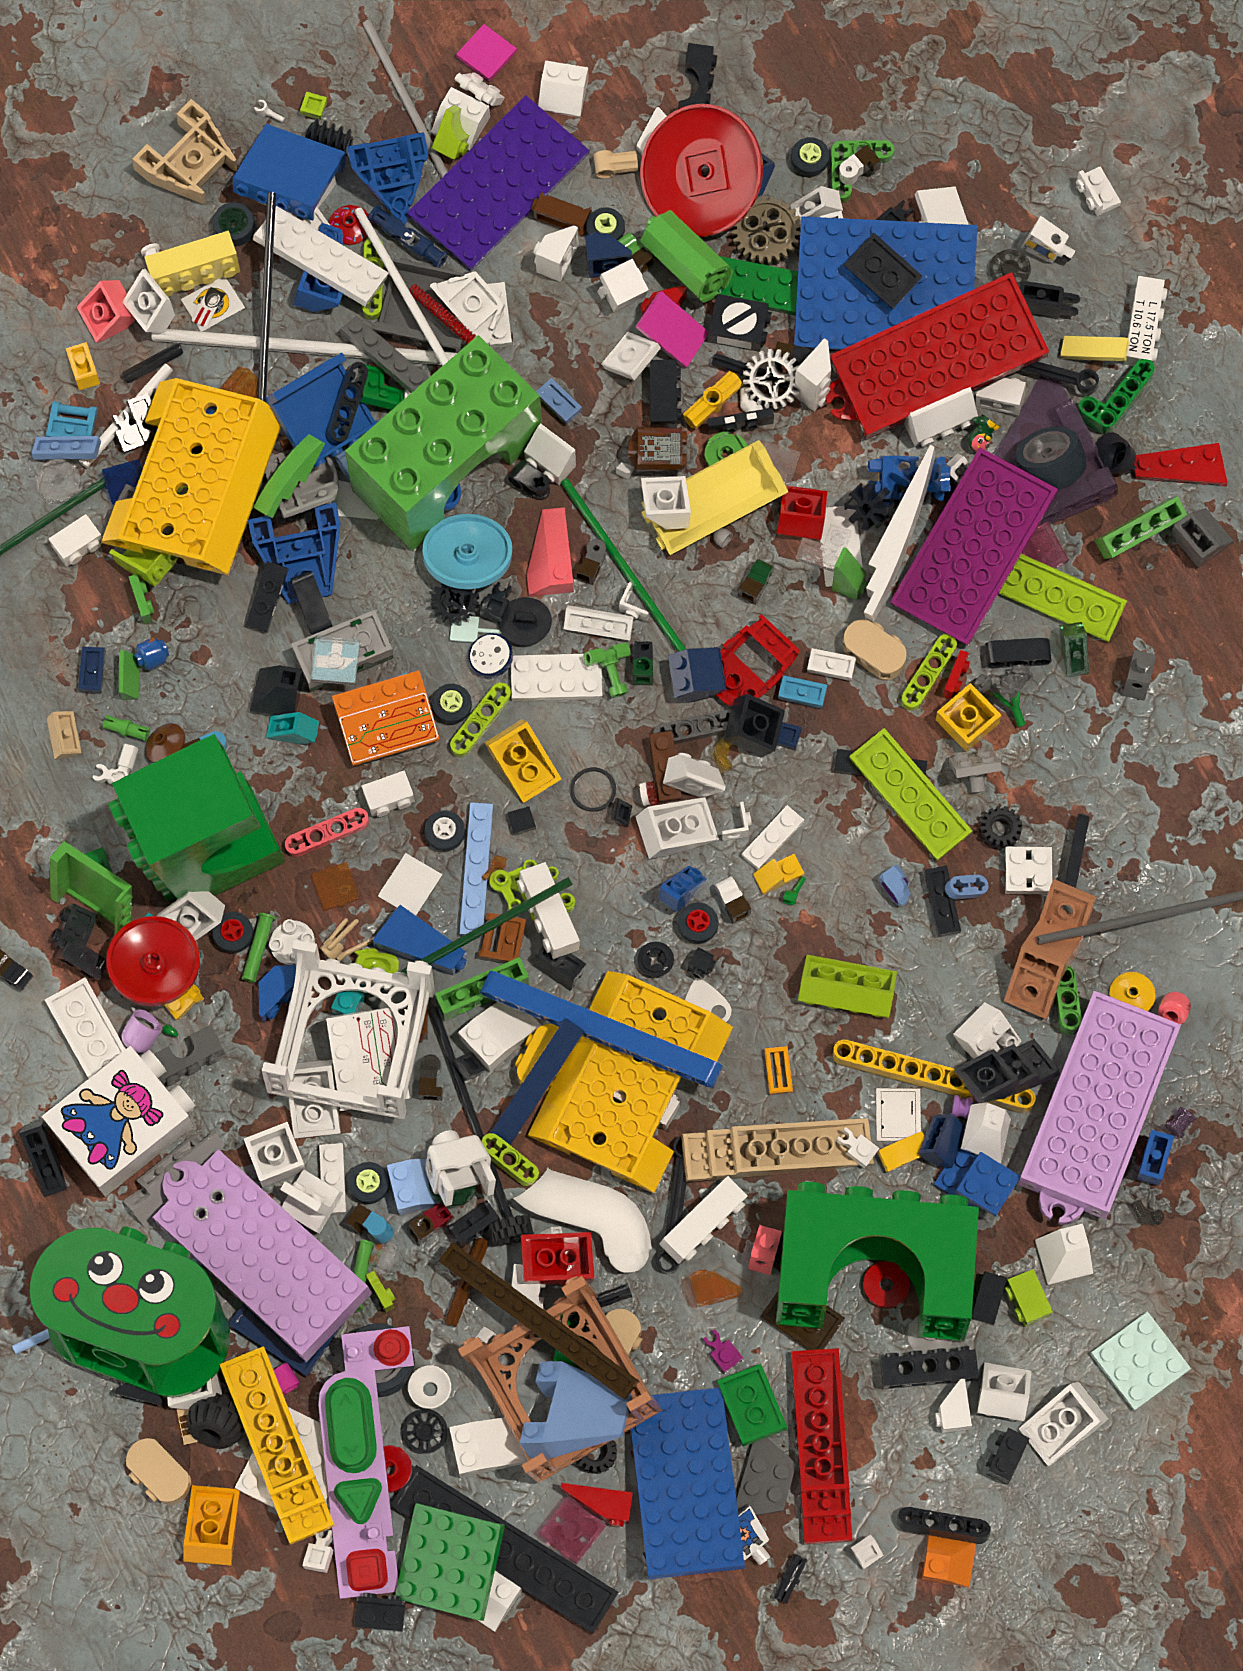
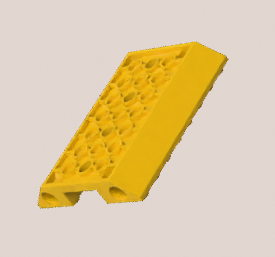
(219, 479)
(584, 1088)

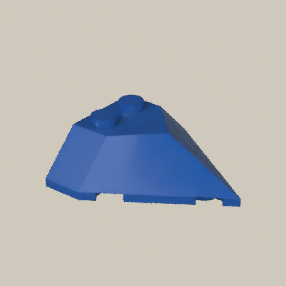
(391, 169)

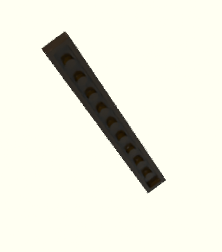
(539, 1321)

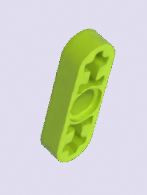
(509, 1169)

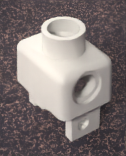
(458, 1164)

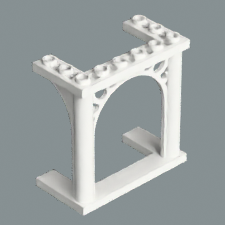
(417, 985)

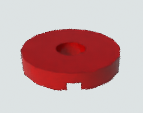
(880, 1297)

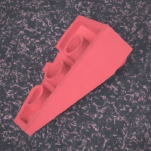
(550, 559)

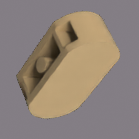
(875, 649)
(626, 1328)
(158, 1472)

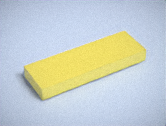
(1095, 348)

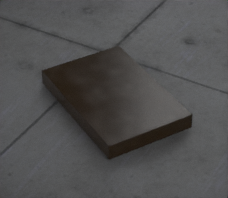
(806, 1337)

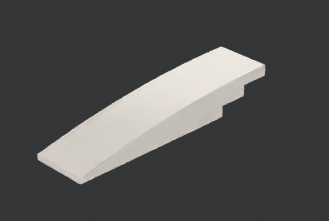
(895, 541)

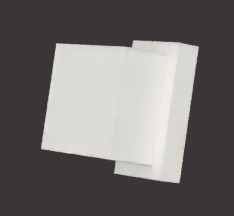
(622, 285)

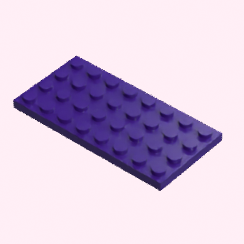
(498, 183)

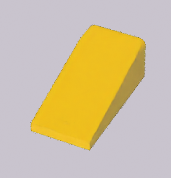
(82, 366)

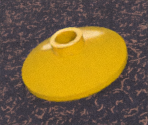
(1133, 980)

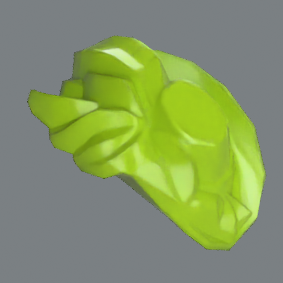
(372, 958)

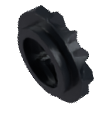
(654, 949)

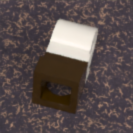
(858, 164)
(733, 900)

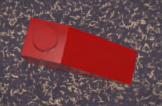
(605, 1503)

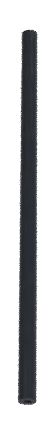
(266, 296)
(467, 1103)

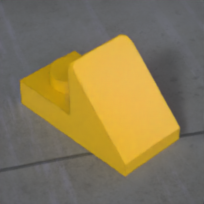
(778, 873)

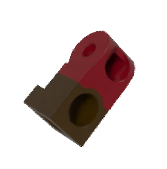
(429, 1223)

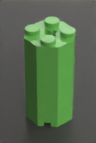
(686, 255)

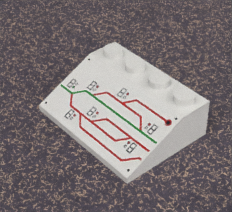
(363, 1050)

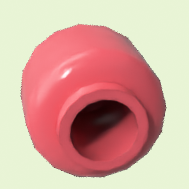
(1175, 1007)

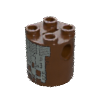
(657, 449)

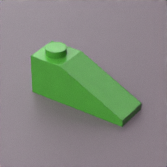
(848, 576)

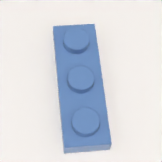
(66, 447)

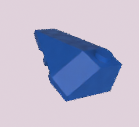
(314, 293)

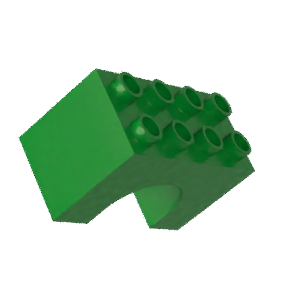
(194, 822)
(924, 1238)

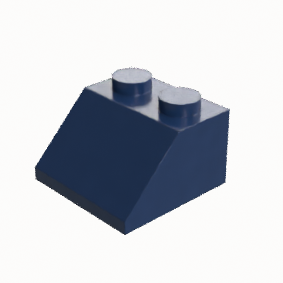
(604, 253)
(697, 673)

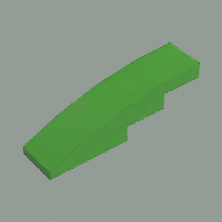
(286, 477)

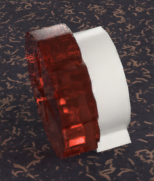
(648, 793)

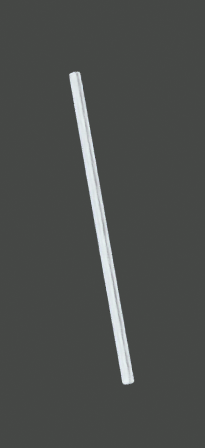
(285, 345)

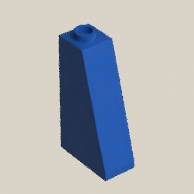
(415, 939)

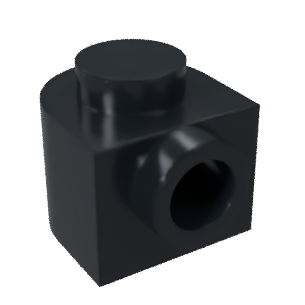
(701, 963)

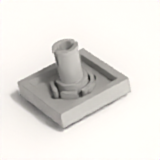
(975, 766)

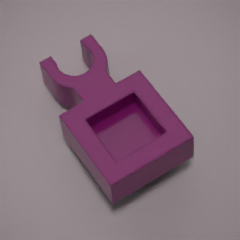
(724, 1354)

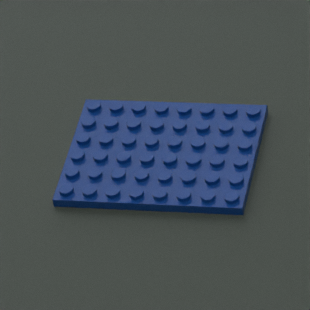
(842, 308)

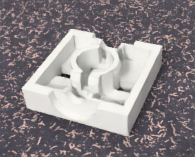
(1023, 871)

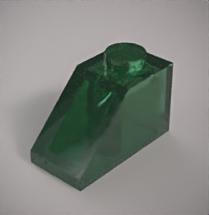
(1074, 648)

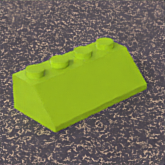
(847, 986)

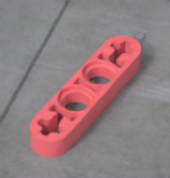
(325, 828)

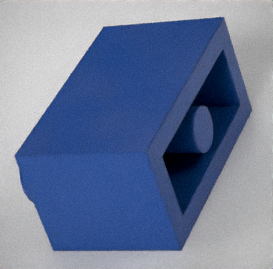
(1155, 1157)

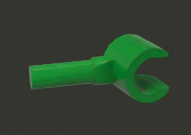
(791, 896)

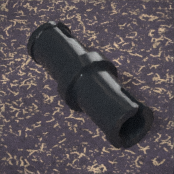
(790, 1578)

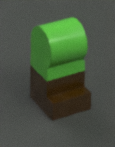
(642, 258)

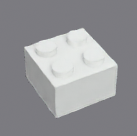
(274, 1154)

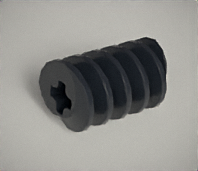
(330, 136)

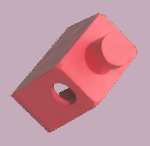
(765, 1250)

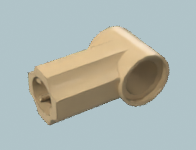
(610, 163)

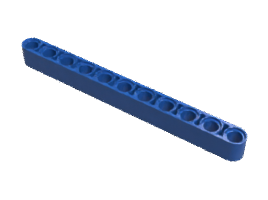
(602, 1029)

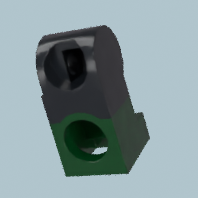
(643, 663)

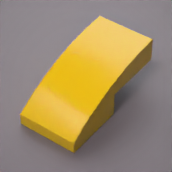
(901, 1152)

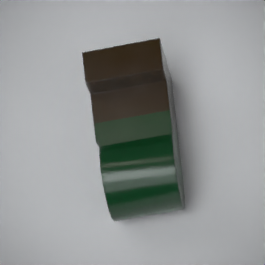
(756, 581)

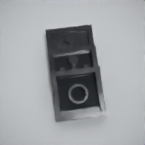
(1007, 1071)

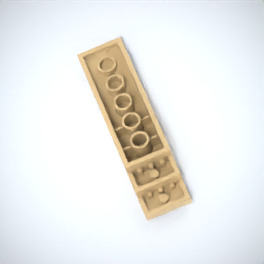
(769, 1149)

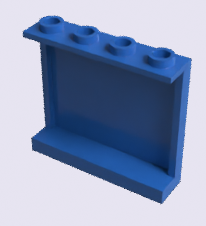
(291, 168)
(308, 403)

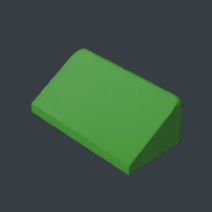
(128, 676)

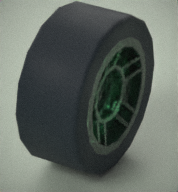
(238, 213)

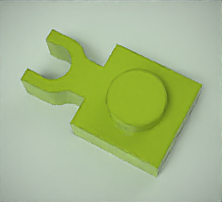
(384, 1295)

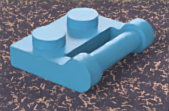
(69, 426)

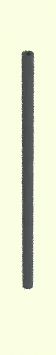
(1140, 917)

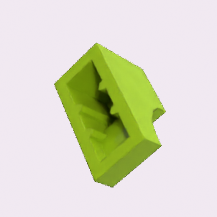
(451, 138)

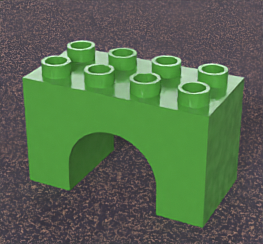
(439, 435)

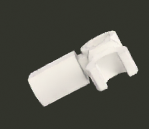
(124, 765)

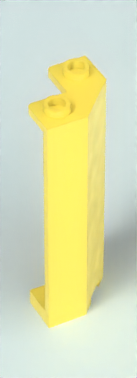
(724, 495)

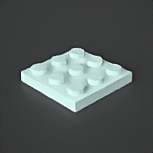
(1140, 1361)

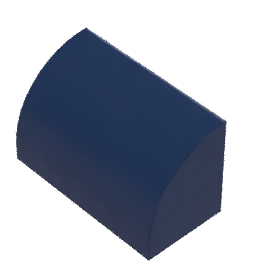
(942, 1140)

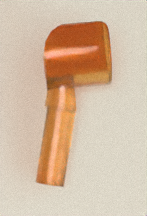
(498, 863)

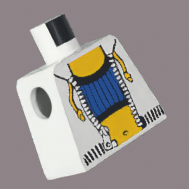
(1047, 242)

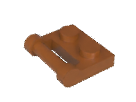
(509, 940)

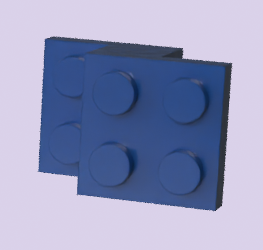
(978, 1179)

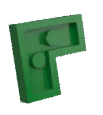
(379, 394)

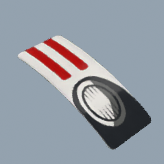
(207, 307)

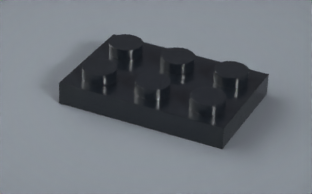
(883, 271)

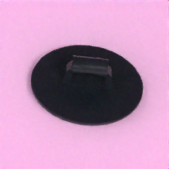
(525, 621)

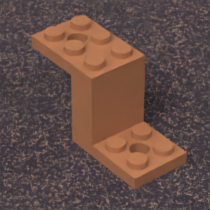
(1046, 963)

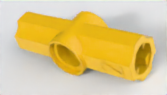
(703, 409)

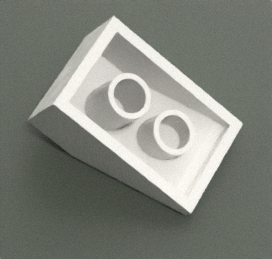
(676, 827)
(497, 1033)
(312, 1117)
(1063, 1423)
(485, 1447)

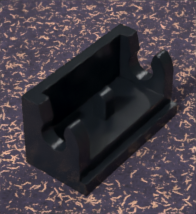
(81, 958)
(562, 969)
(473, 1224)

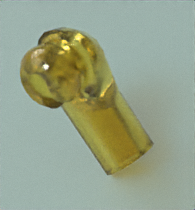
(720, 755)

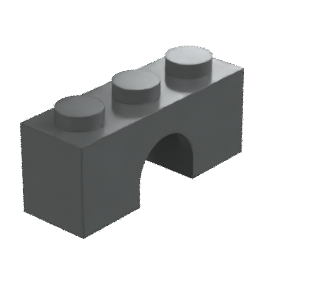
(206, 1050)

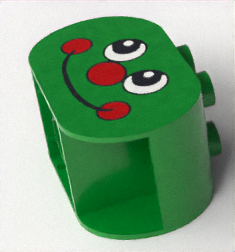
(131, 1310)

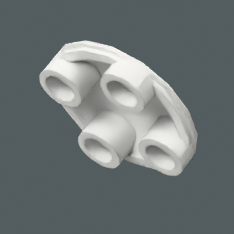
(283, 938)

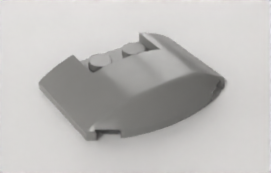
(317, 490)

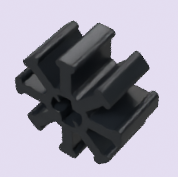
(869, 505)

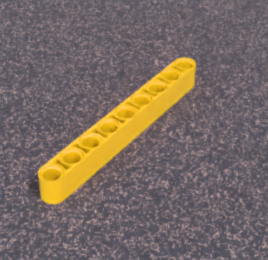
(920, 1078)

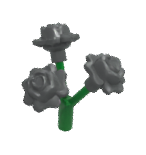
(1009, 684)

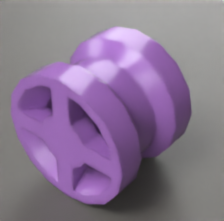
(961, 1106)

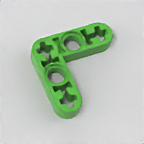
(850, 148)

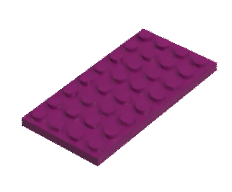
(974, 546)

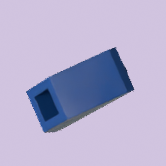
(681, 888)
(275, 989)

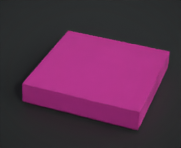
(486, 52)

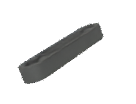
(695, 724)

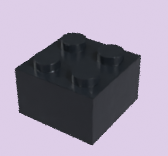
(754, 725)

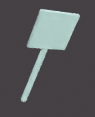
(468, 630)

